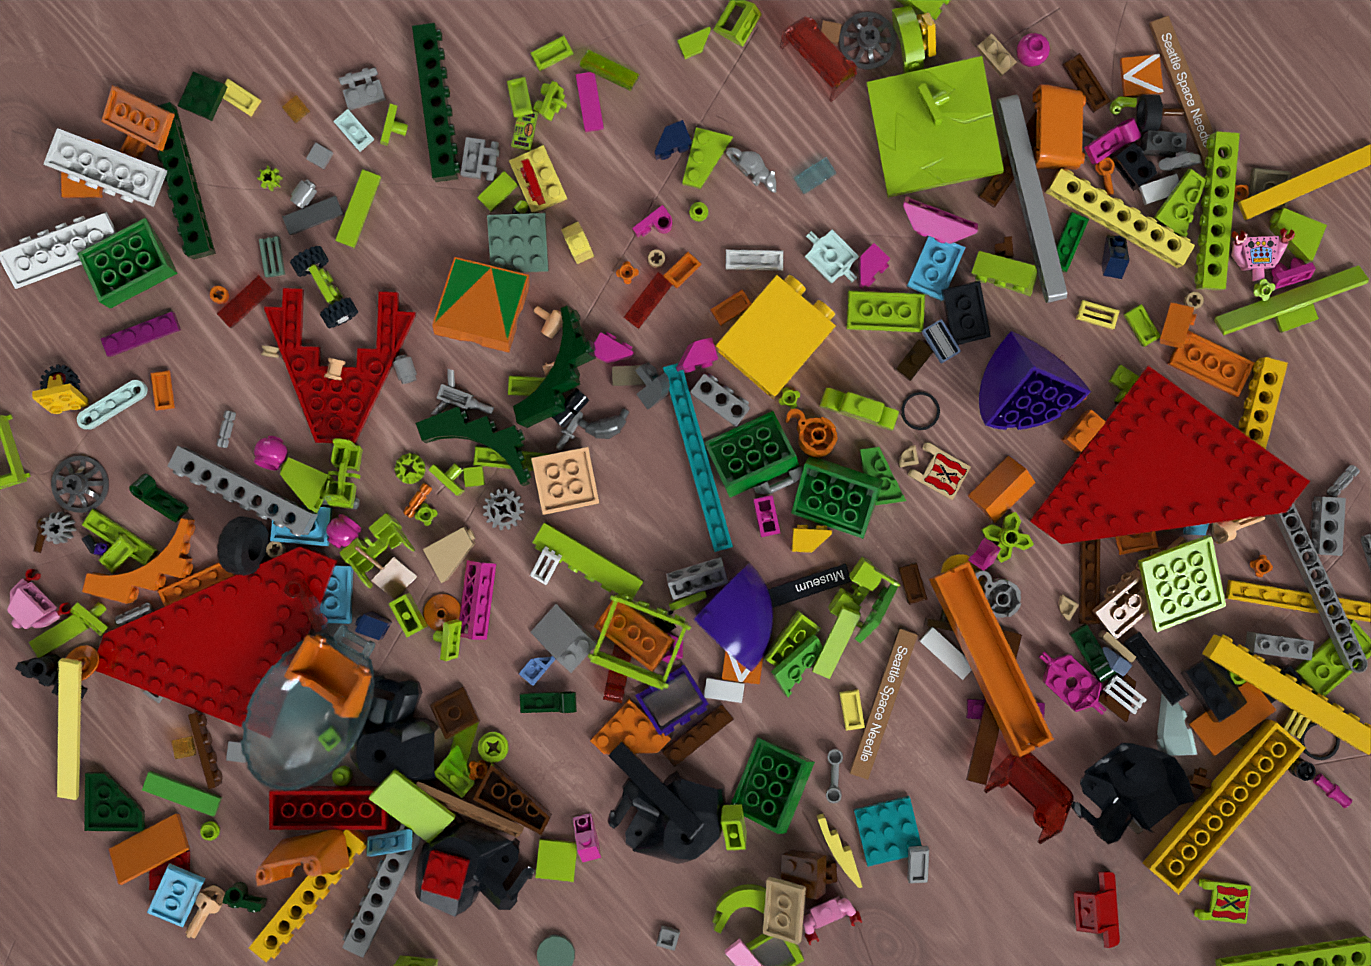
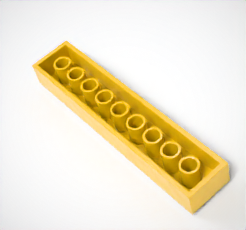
(1223, 805)

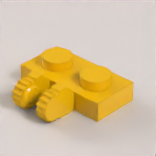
(928, 33)

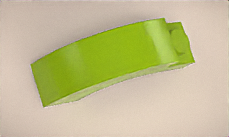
(910, 38)
(735, 898)

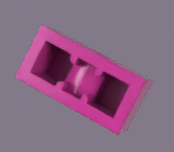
(766, 516)

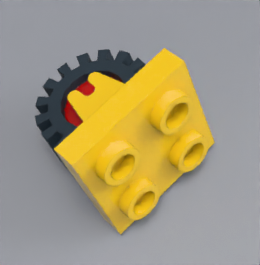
(60, 391)

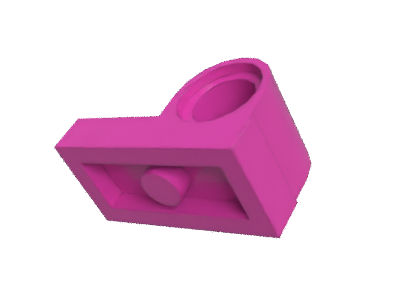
(645, 225)

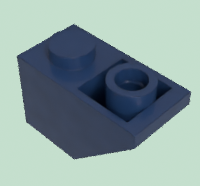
(673, 139)
(1115, 257)
(372, 625)

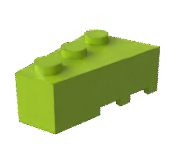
(1005, 273)

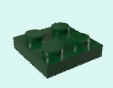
(202, 96)

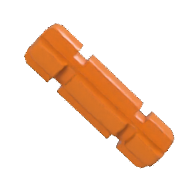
(417, 500)

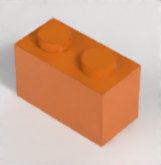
(1177, 324)
(1083, 431)

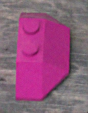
(937, 223)

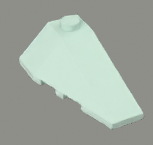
(1172, 731)

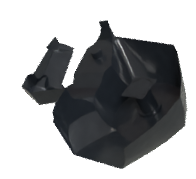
(394, 737)
(1130, 786)
(656, 834)
(489, 865)

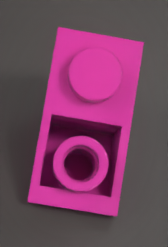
(871, 263)
(609, 350)
(698, 353)
(586, 838)

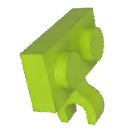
(1123, 379)

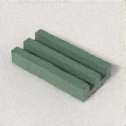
(269, 241)

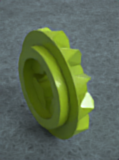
(418, 466)
(494, 756)

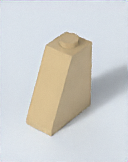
(449, 552)

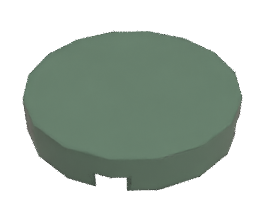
(556, 951)

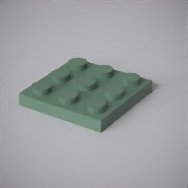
(518, 242)

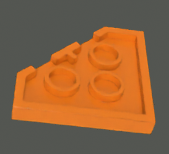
(633, 729)

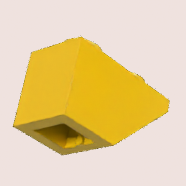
(808, 539)

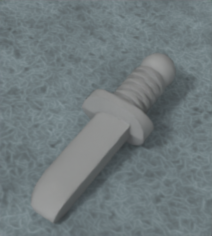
(569, 431)

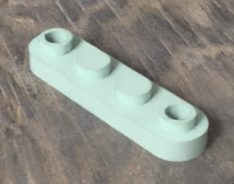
(112, 404)

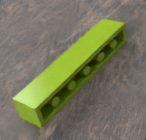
(587, 561)

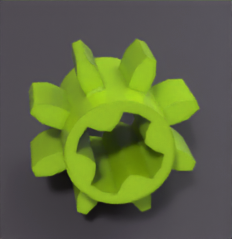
(264, 178)

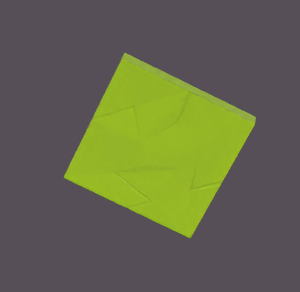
(928, 155)

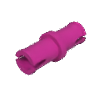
(1332, 790)

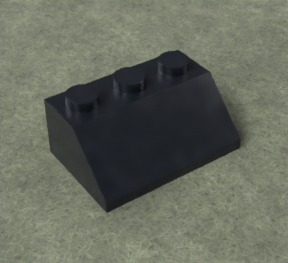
(1214, 689)

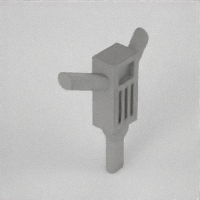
(449, 394)

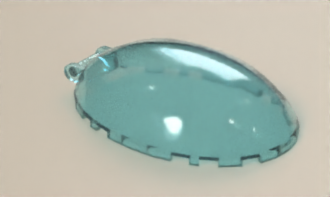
(293, 731)

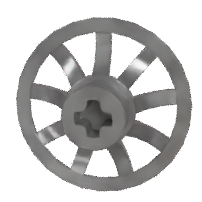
(868, 39)
(78, 484)

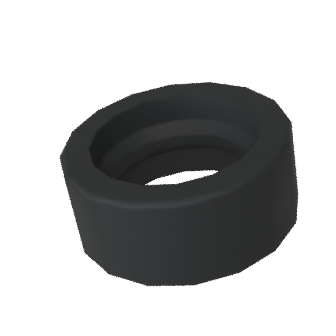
(1149, 112)

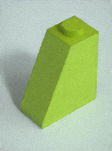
(1307, 232)
(306, 482)

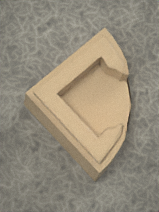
(909, 457)
(1067, 607)

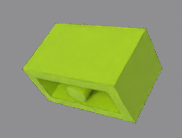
(408, 614)
(734, 827)

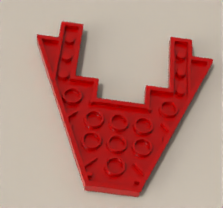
(334, 406)

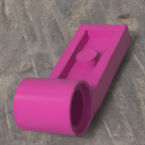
(1112, 140)

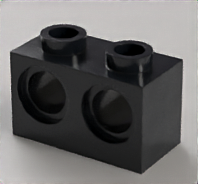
(1129, 170)

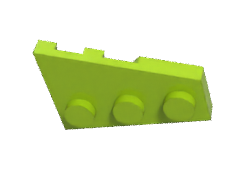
(704, 155)
(1181, 203)

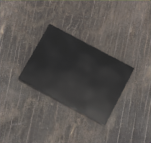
(966, 312)

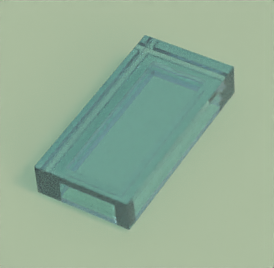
(815, 175)

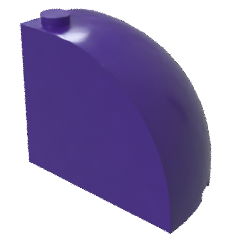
(1027, 386)
(741, 617)

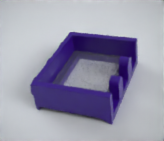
(673, 704)

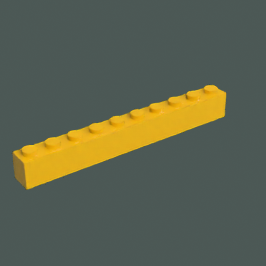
(1289, 692)

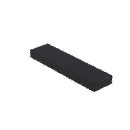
(1156, 668)

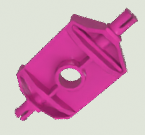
(1086, 688)

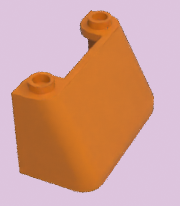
(1059, 127)
(331, 675)
(318, 851)

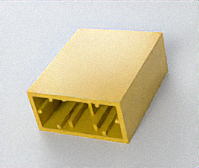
(776, 334)

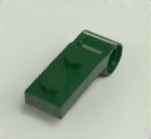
(145, 490)
(1092, 652)
(548, 702)

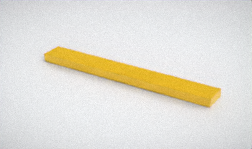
(1305, 183)
(1292, 599)

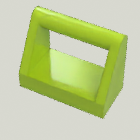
(744, 24)

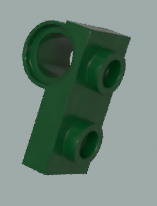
(249, 902)

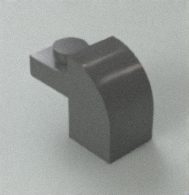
(656, 386)

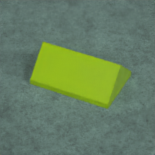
(790, 638)

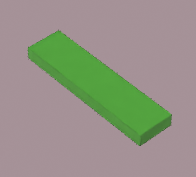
(181, 793)

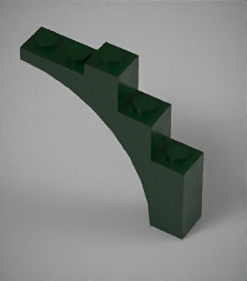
(563, 376)
(454, 424)

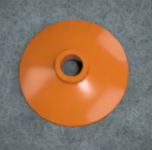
(441, 602)
(89, 658)

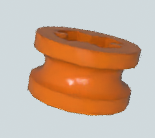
(219, 288)

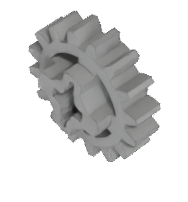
(492, 503)

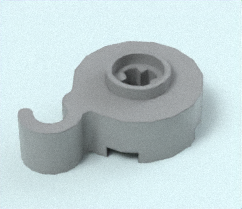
(993, 588)

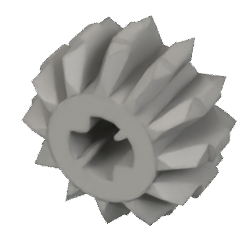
(58, 535)

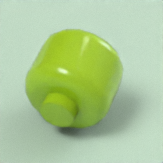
(342, 775)

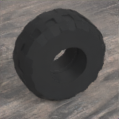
(242, 545)

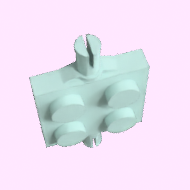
(831, 256)

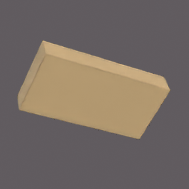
(1116, 646)

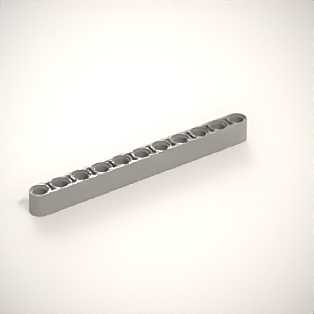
(1031, 198)
(1322, 580)

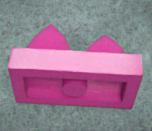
(1299, 272)

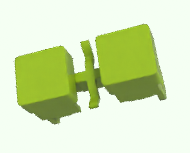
(344, 457)
(388, 532)
(867, 578)

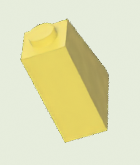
(577, 242)

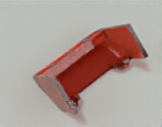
(820, 54)
(1039, 788)

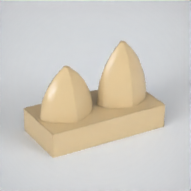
(996, 55)

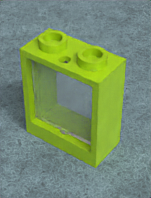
(775, 952)

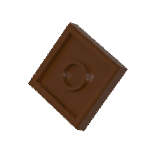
(454, 713)

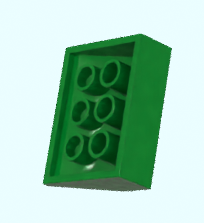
(126, 263)
(751, 454)
(836, 496)
(772, 785)

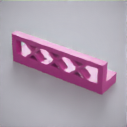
(479, 600)

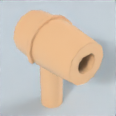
(553, 321)

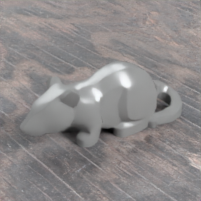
(752, 164)

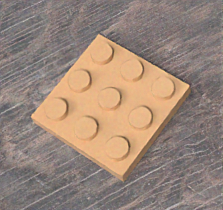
(565, 480)

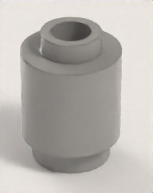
(303, 193)
(405, 369)

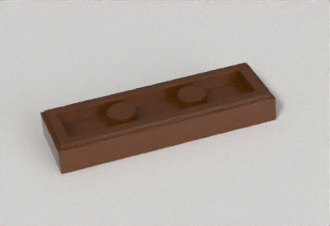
(1086, 82)

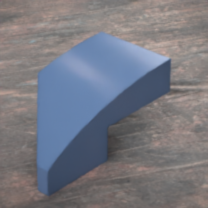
(535, 669)

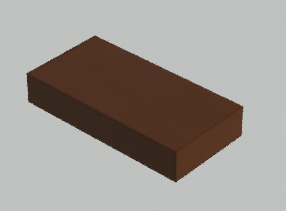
(912, 583)

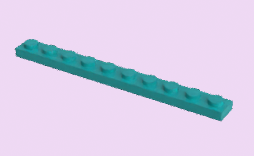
(698, 458)

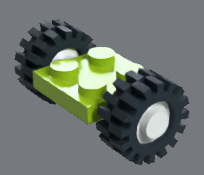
(312, 262)

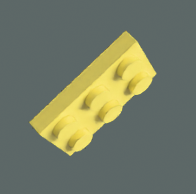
(546, 177)

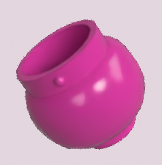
(1033, 49)
(270, 453)
(342, 531)

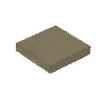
(1265, 179)

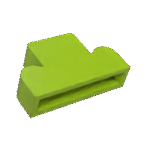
(859, 408)

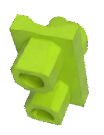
(552, 101)

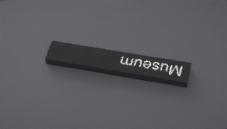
(809, 585)

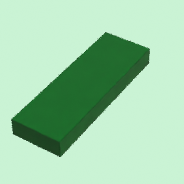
(1070, 239)

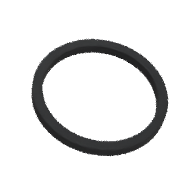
(919, 428)
(1314, 757)

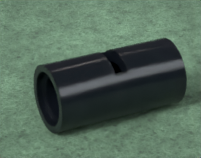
(573, 404)

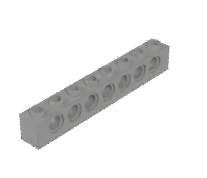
(181, 464)
(360, 943)

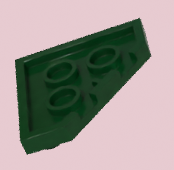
(110, 806)

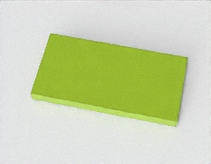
(885, 311)
(1326, 668)
(412, 806)

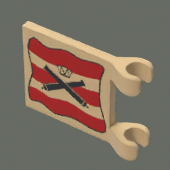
(943, 473)

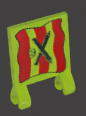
(1227, 903)

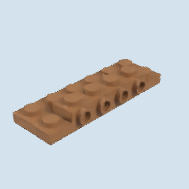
(1127, 600)

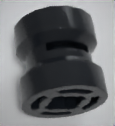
(1306, 769)

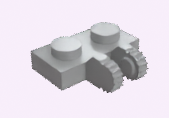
(1182, 160)

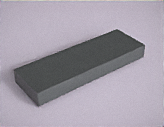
(313, 215)

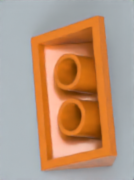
(1002, 488)

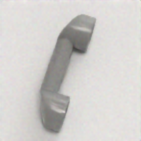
(795, 475)
(834, 793)

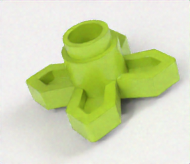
(1010, 526)

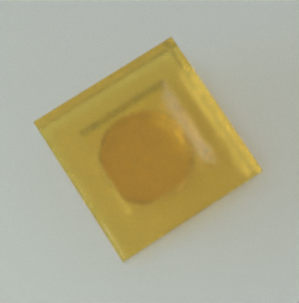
(296, 109)
(183, 747)

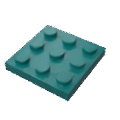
(887, 830)

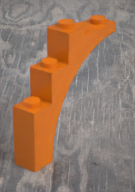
(152, 575)

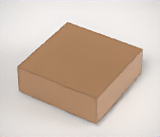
(831, 31)

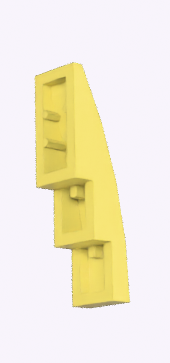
(842, 854)

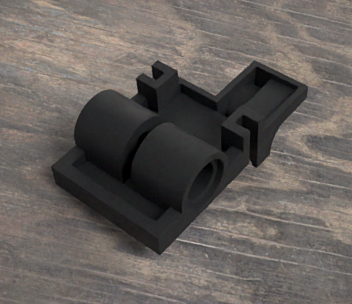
(45, 670)

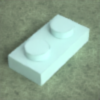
(353, 130)

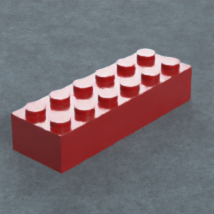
(326, 809)

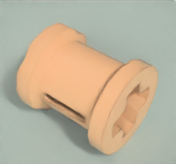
(334, 369)

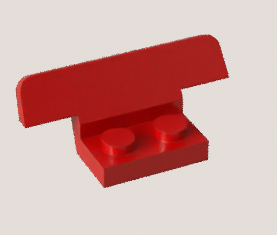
(1099, 910)

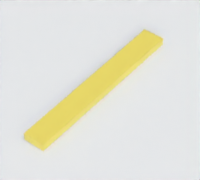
(69, 728)

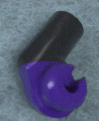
(94, 547)

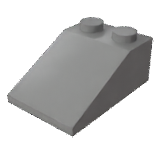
(564, 638)

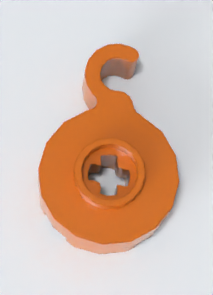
(808, 428)

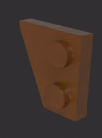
(1113, 705)

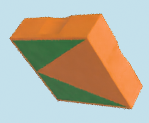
(481, 304)

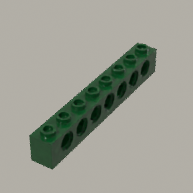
(422, 36)
(203, 245)

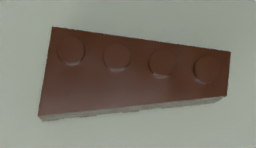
(509, 799)

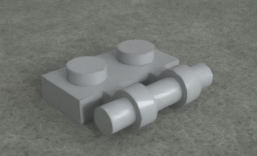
(363, 94)
(473, 159)

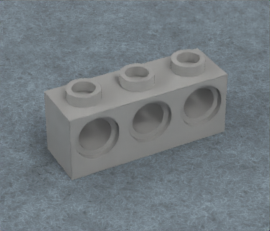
(709, 399)
(1335, 518)
(697, 578)
(1279, 645)

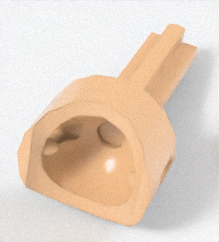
(1226, 530)
(207, 904)

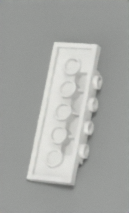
(105, 168)
(54, 250)

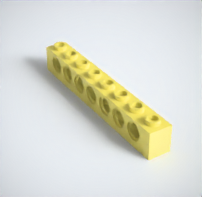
(1142, 238)

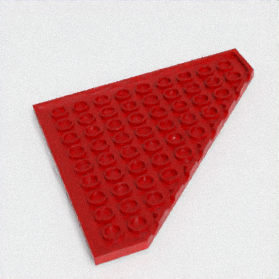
(1164, 467)
(220, 640)

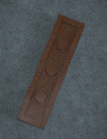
(698, 735)
(203, 742)

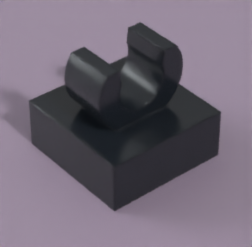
(665, 625)

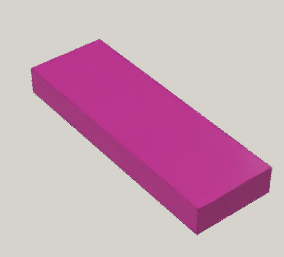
(589, 102)

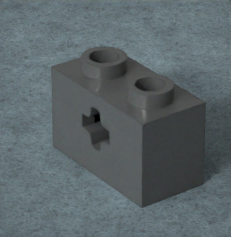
(1163, 143)

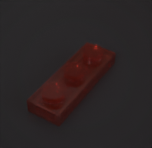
(245, 301)
(648, 301)

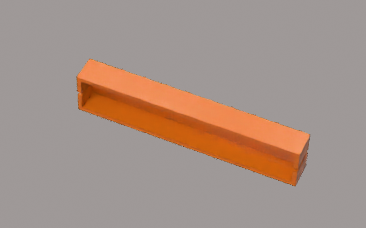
(991, 659)

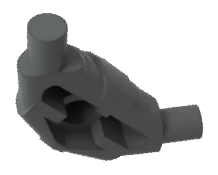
(606, 427)

